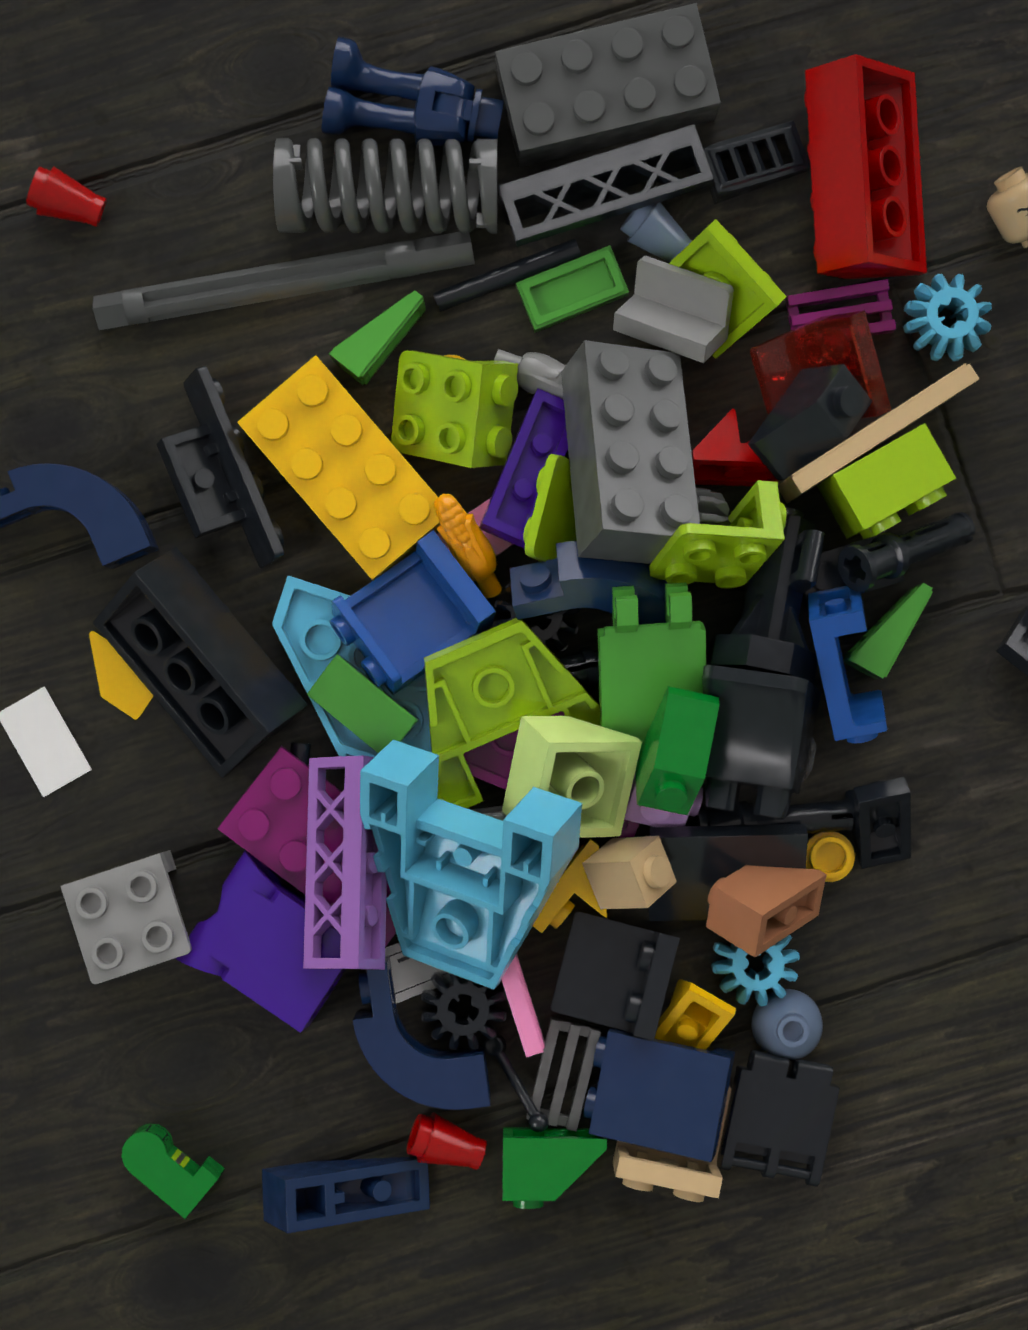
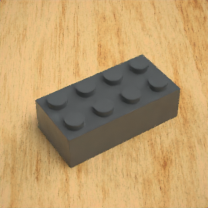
(607, 85)
(627, 450)

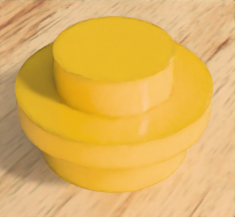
(830, 854)

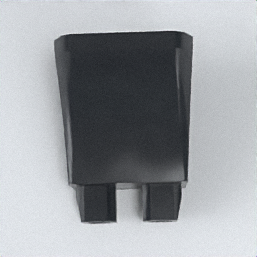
(758, 737)

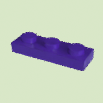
(516, 493)

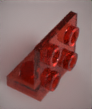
(822, 343)

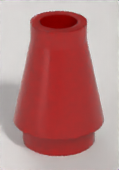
(64, 198)
(444, 1143)

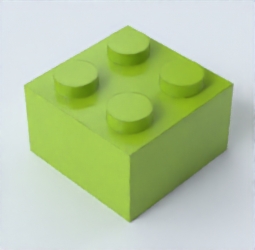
(895, 477)

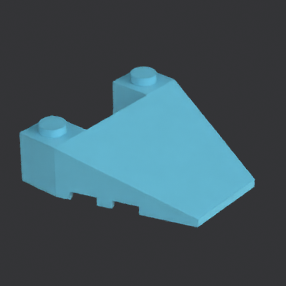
(456, 877)

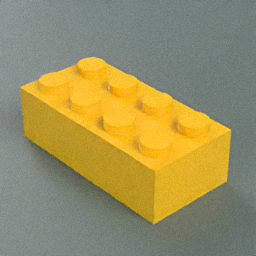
(343, 467)

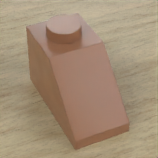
(763, 905)

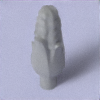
(536, 371)

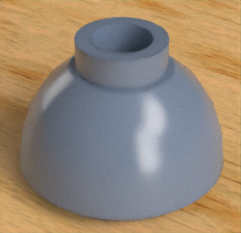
(787, 1025)

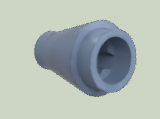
(655, 232)

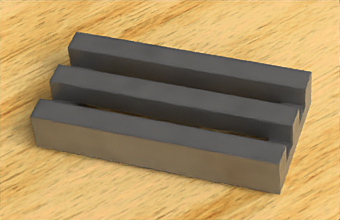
(574, 1030)

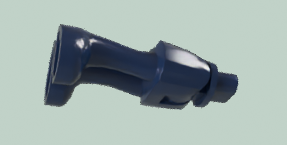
(442, 105)

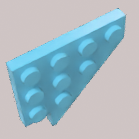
(311, 644)

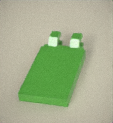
(645, 659)

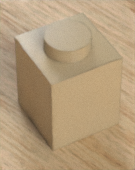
(629, 872)

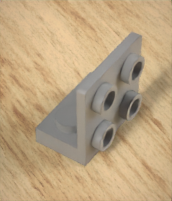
(127, 918)

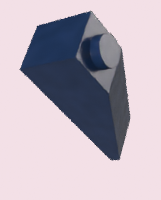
(342, 1191)

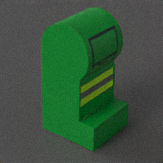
(168, 1170)

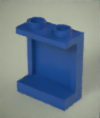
(411, 614)
(833, 615)

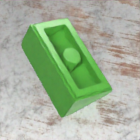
(361, 705)

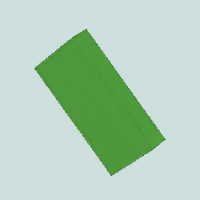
(572, 289)

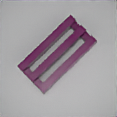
(882, 306)

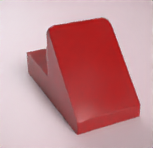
(726, 461)

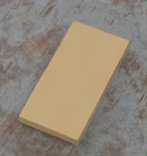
(877, 432)

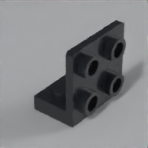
(614, 974)

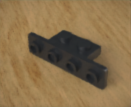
(214, 475)

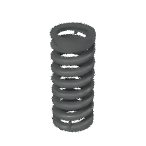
(298, 216)

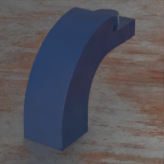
(105, 511)
(583, 583)
(411, 1068)

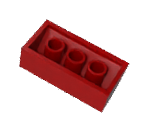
(865, 169)

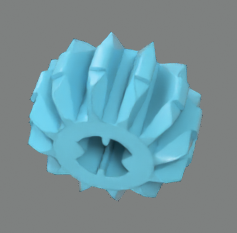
(964, 307)
(753, 981)

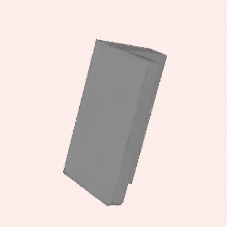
(676, 310)

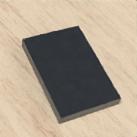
(712, 852)

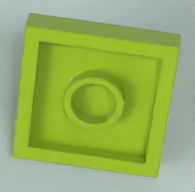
(721, 258)

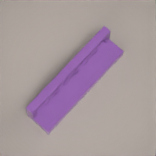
(363, 887)

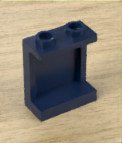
(659, 1094)

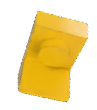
(572, 881)
(693, 1017)

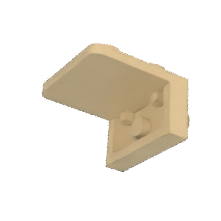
(648, 1167)

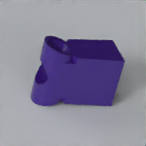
(259, 945)

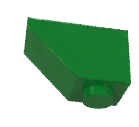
(676, 751)
(545, 1163)

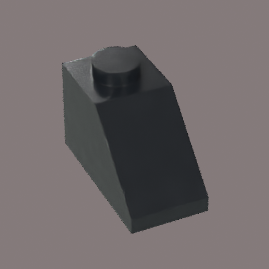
(810, 419)

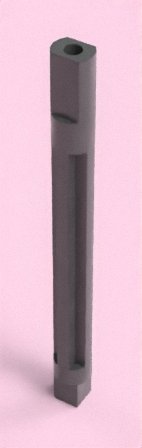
(282, 280)

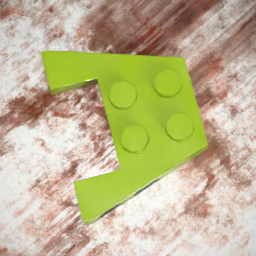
(484, 689)

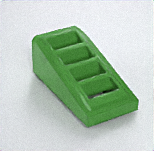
(372, 344)
(883, 642)

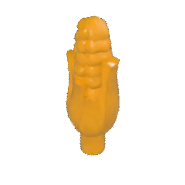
(468, 544)

